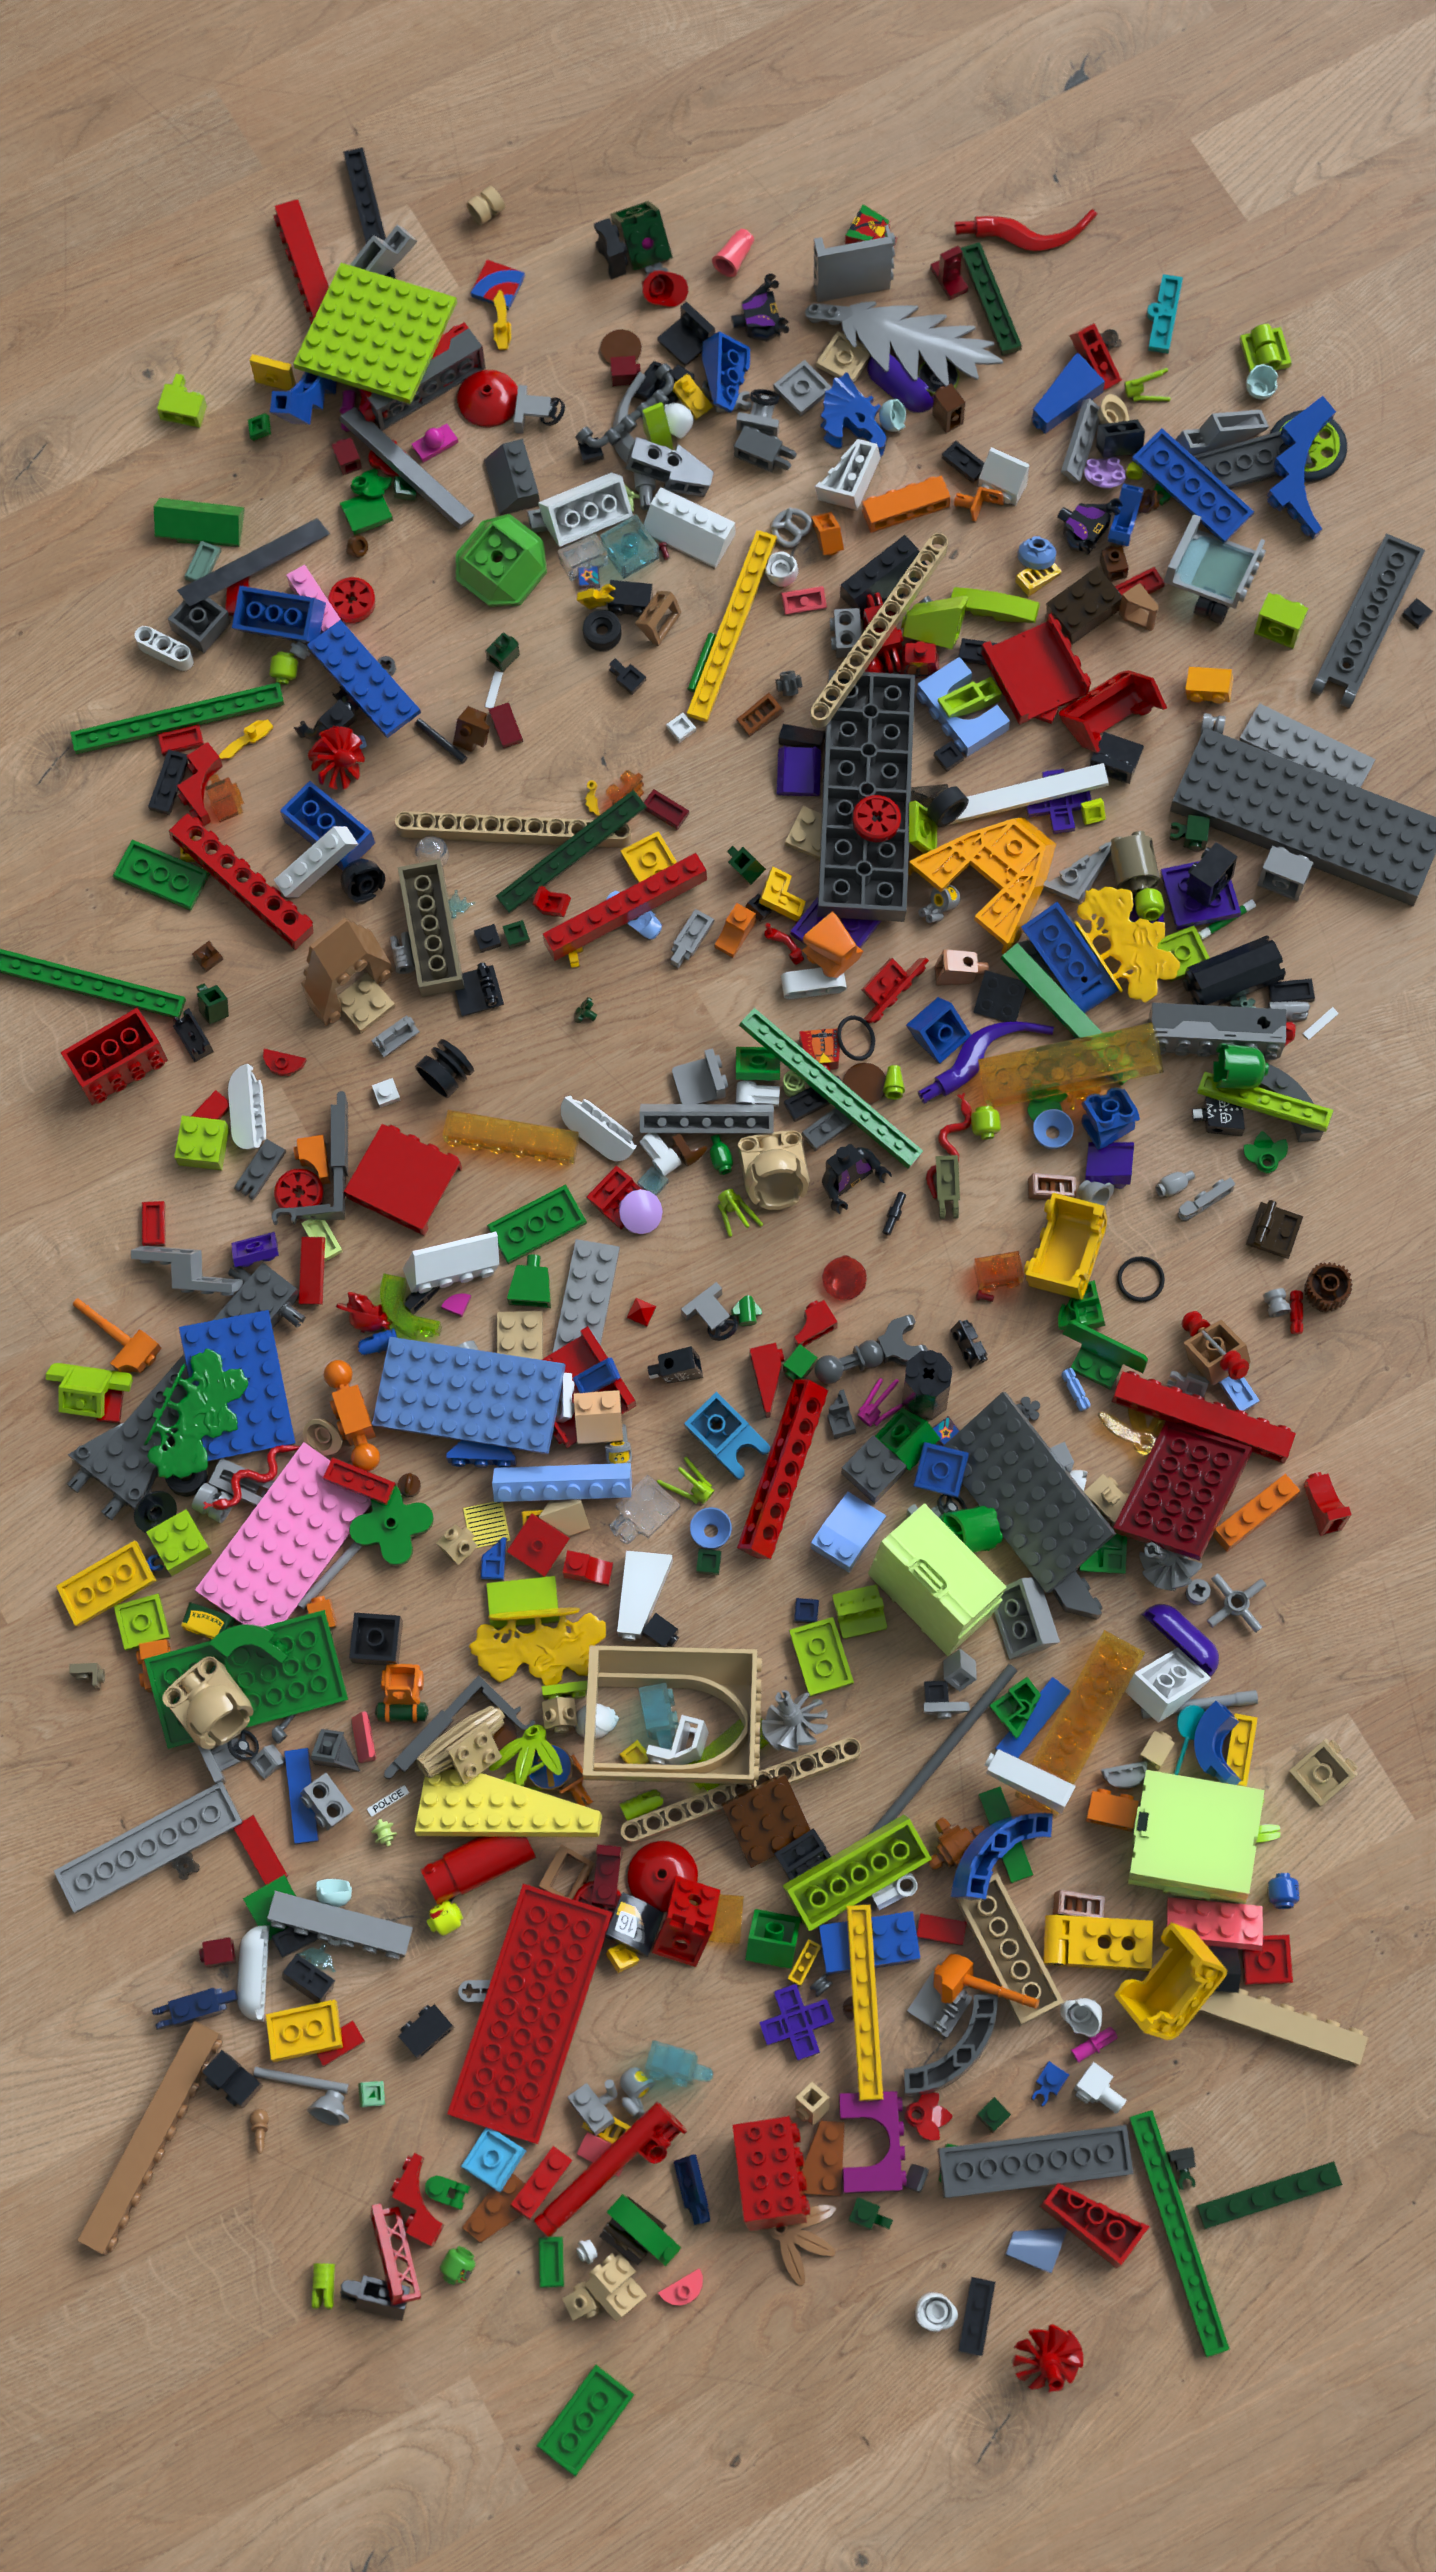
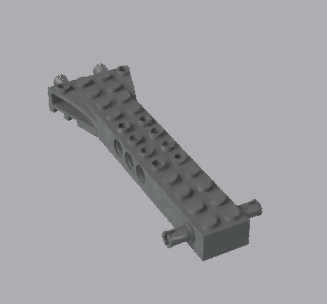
(118, 1455)

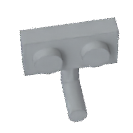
(593, 2108)

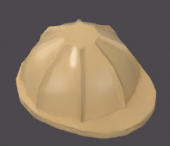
(1112, 410)
(322, 1436)

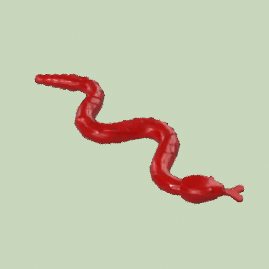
(947, 1146)
(223, 1504)

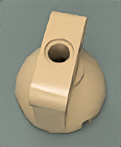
(774, 1168)
(209, 1704)

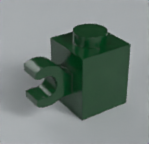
(503, 651)
(1194, 831)
(745, 864)
(212, 1003)
(865, 2215)

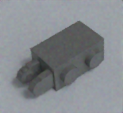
(762, 450)

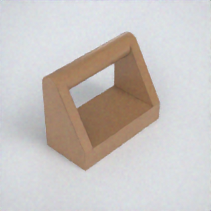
(1132, 607)
(653, 613)
(556, 1866)

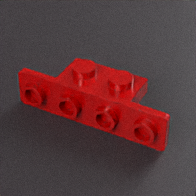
(887, 985)

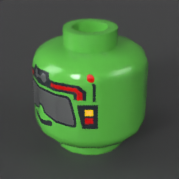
(457, 2265)

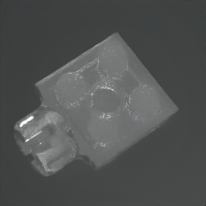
(643, 1511)

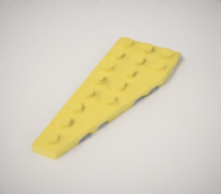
(498, 1810)

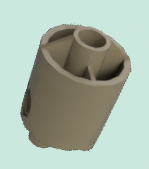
(1134, 862)

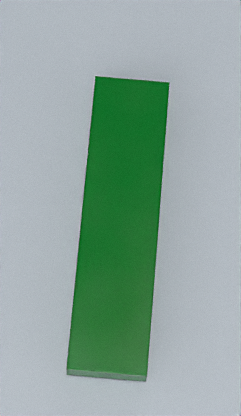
(1015, 1859)

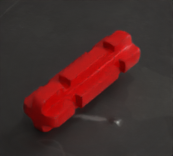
(1296, 1312)

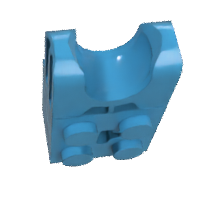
(728, 1440)

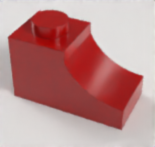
(818, 1323)
(587, 1568)

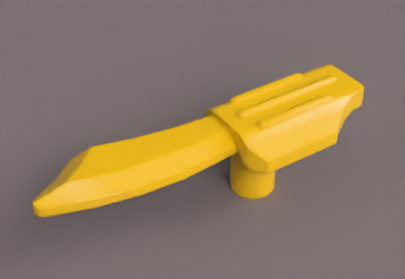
(501, 329)
(252, 734)

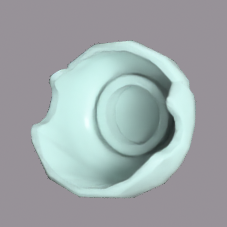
(1262, 382)
(892, 415)
(333, 1892)

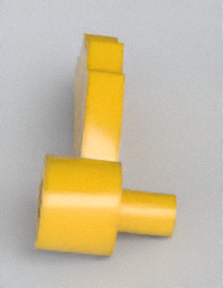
(592, 801)

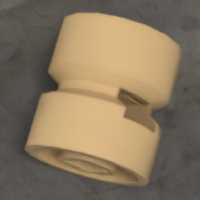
(485, 205)

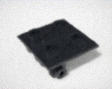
(480, 990)
(1000, 997)

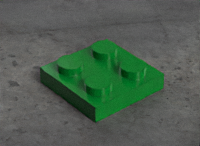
(756, 1064)

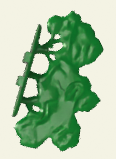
(200, 1414)

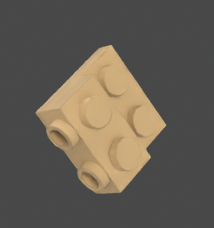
(1324, 1771)
(615, 2286)

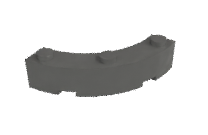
(1282, 1083)
(960, 2058)

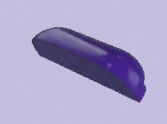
(901, 385)
(1184, 1636)

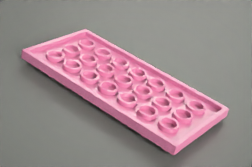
(283, 1543)

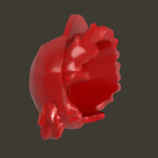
(364, 1314)

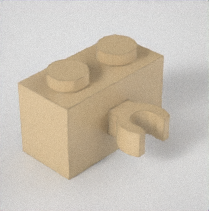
(1107, 1498)

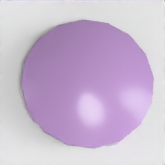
(1105, 472)
(640, 1211)

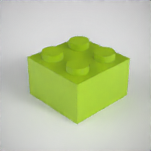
(1281, 620)
(202, 1143)
(179, 1542)

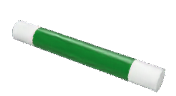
(1220, 924)

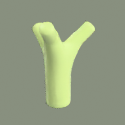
(631, 495)

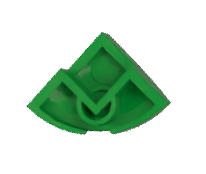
(1085, 1311)

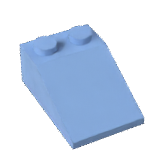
(847, 1531)

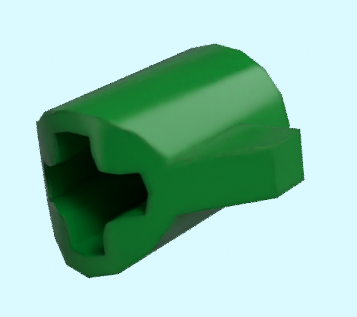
(746, 1311)

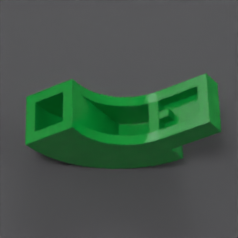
(251, 1634)
(644, 2229)

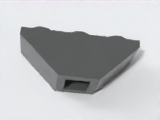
(1075, 1597)

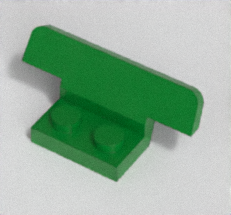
(1100, 1356)

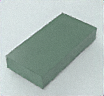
(203, 561)

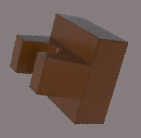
(207, 956)

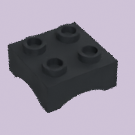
(611, 247)

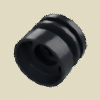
(446, 1066)

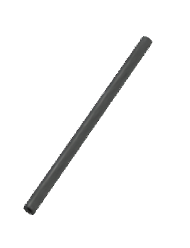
(946, 1748)

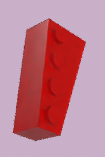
(1099, 2227)

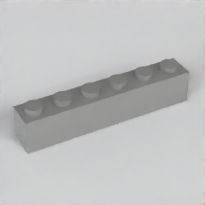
(706, 1118)
(339, 1924)

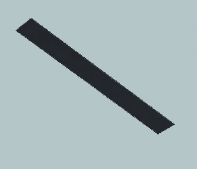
(253, 562)

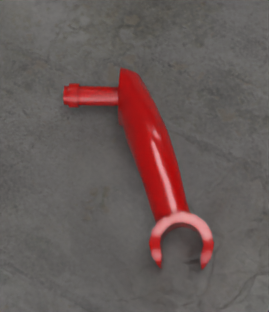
(773, 934)

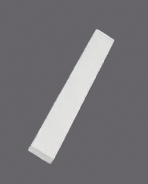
(1034, 792)

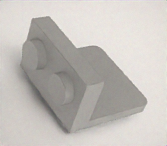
(700, 1080)

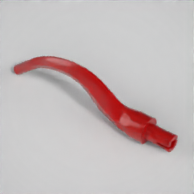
(1017, 233)

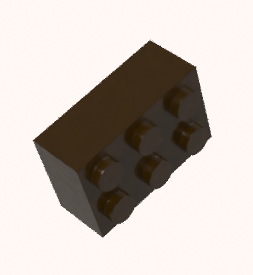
(1085, 604)

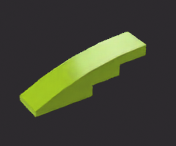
(998, 605)

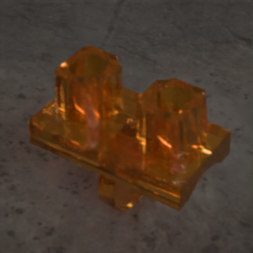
(631, 782)

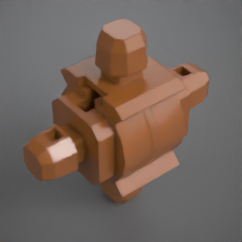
(952, 1844)

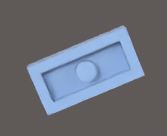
(1239, 1393)

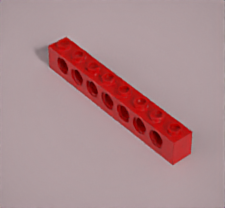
(292, 934)
(782, 1469)

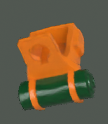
(402, 1694)

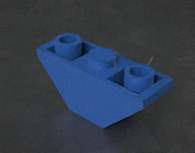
(480, 1455)

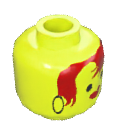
(445, 1918)

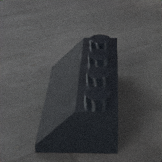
(880, 575)

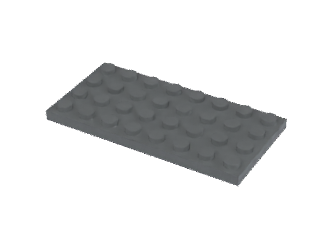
(1034, 1495)

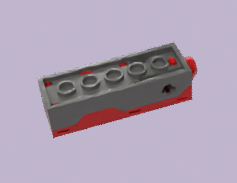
(453, 361)

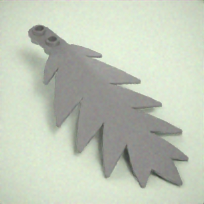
(908, 337)

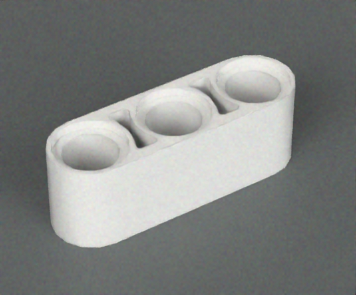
(168, 656)
(810, 983)

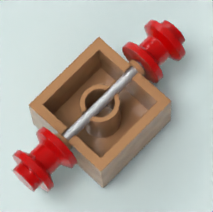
(1215, 1349)

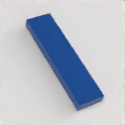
(1051, 1698)
(298, 1778)

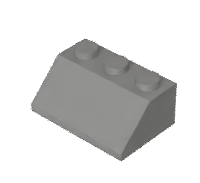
(1025, 1619)

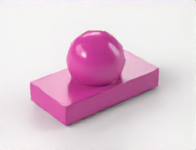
(434, 442)

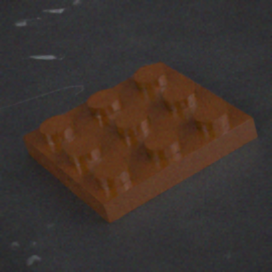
(766, 1819)

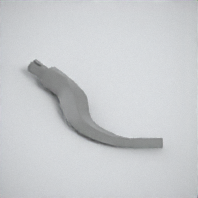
(643, 483)

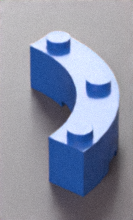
(992, 1843)

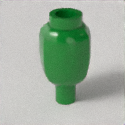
(720, 1156)

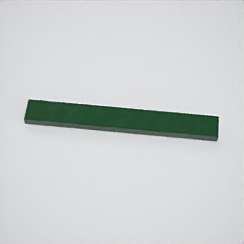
(571, 851)

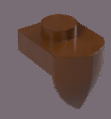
(683, 1151)

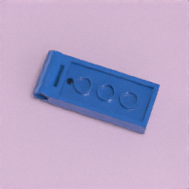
(1069, 958)

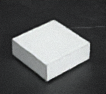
(681, 727)

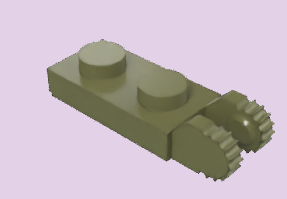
(947, 1183)

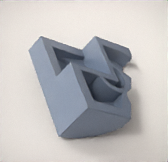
(1037, 2247)

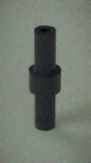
(894, 1213)

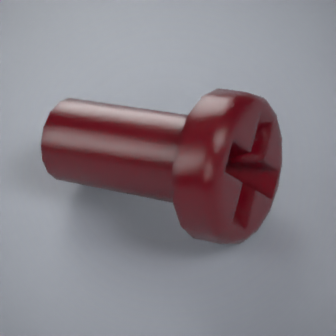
(662, 546)
(984, 1296)

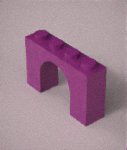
(887, 2174)

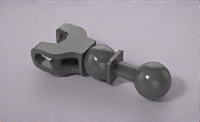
(872, 1353)

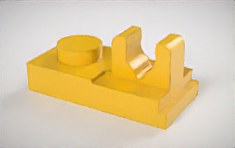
(692, 396)

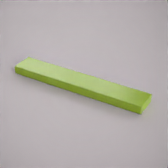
(1269, 1103)

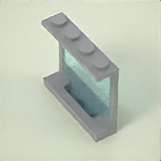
(1213, 568)

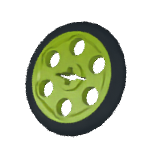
(1335, 443)

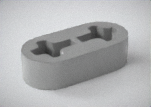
(476, 1985)

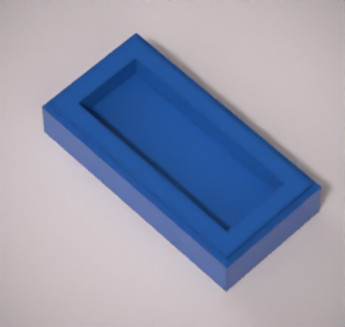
(597, 1376)

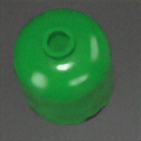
(1239, 1067)

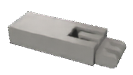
(221, 1480)

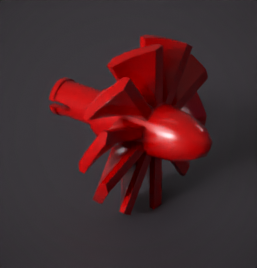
(337, 751)
(1055, 2355)

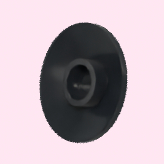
(164, 1508)

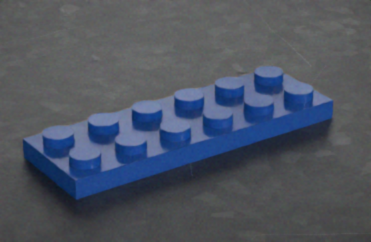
(1193, 485)
(363, 678)

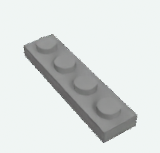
(1081, 441)

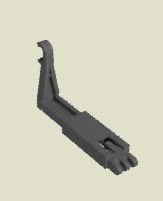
(339, 1167)
(444, 1719)

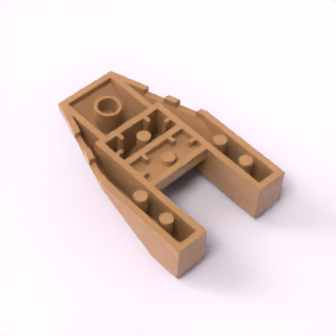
(334, 959)

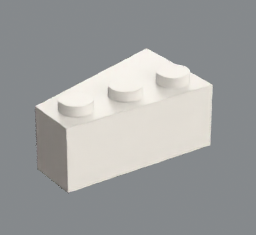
(851, 476)

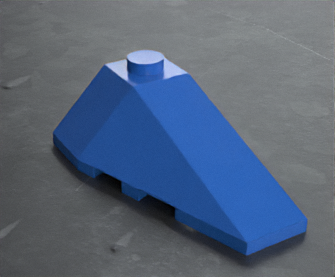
(725, 366)

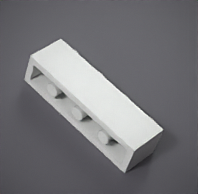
(316, 861)

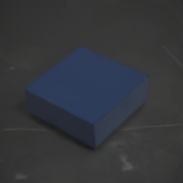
(806, 1610)

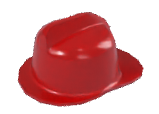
(665, 288)

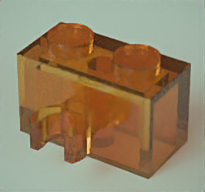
(224, 798)
(998, 1271)

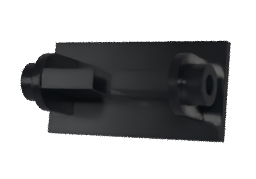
(963, 1334)

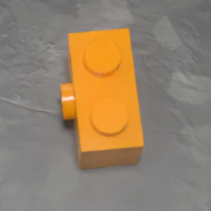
(1209, 684)

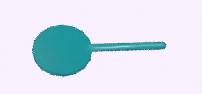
(1186, 1725)

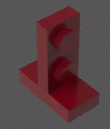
(948, 272)
(607, 1874)

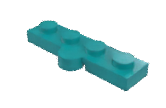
(1164, 313)

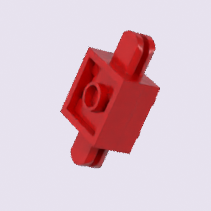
(892, 645)

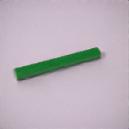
(701, 662)

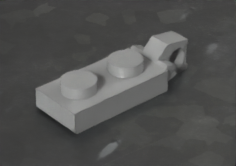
(690, 937)

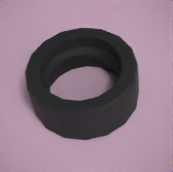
(947, 806)

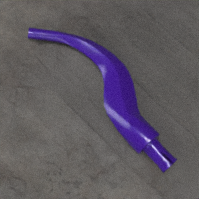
(974, 1048)

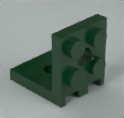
(640, 223)

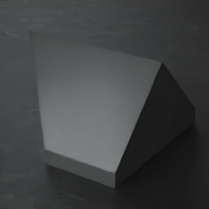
(333, 1751)

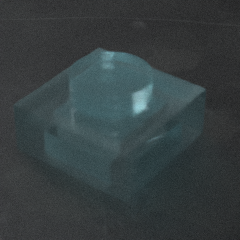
(653, 1181)

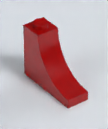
(1326, 1507)

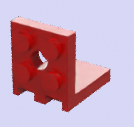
(687, 1921)

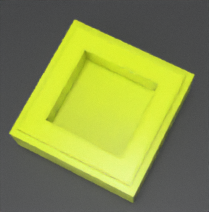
(1093, 811)

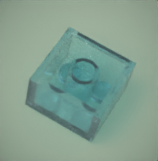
(630, 546)

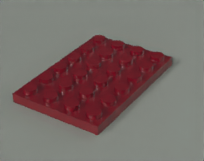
(1182, 1490)

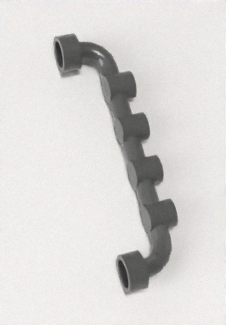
(628, 422)

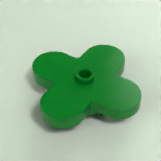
(396, 1540)

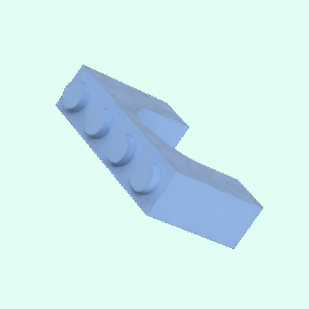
(967, 734)

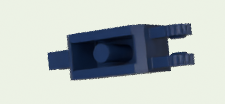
(195, 2007)

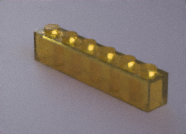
(511, 1137)

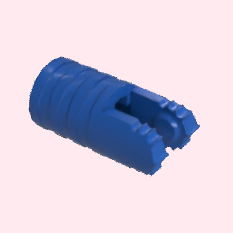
(376, 1343)

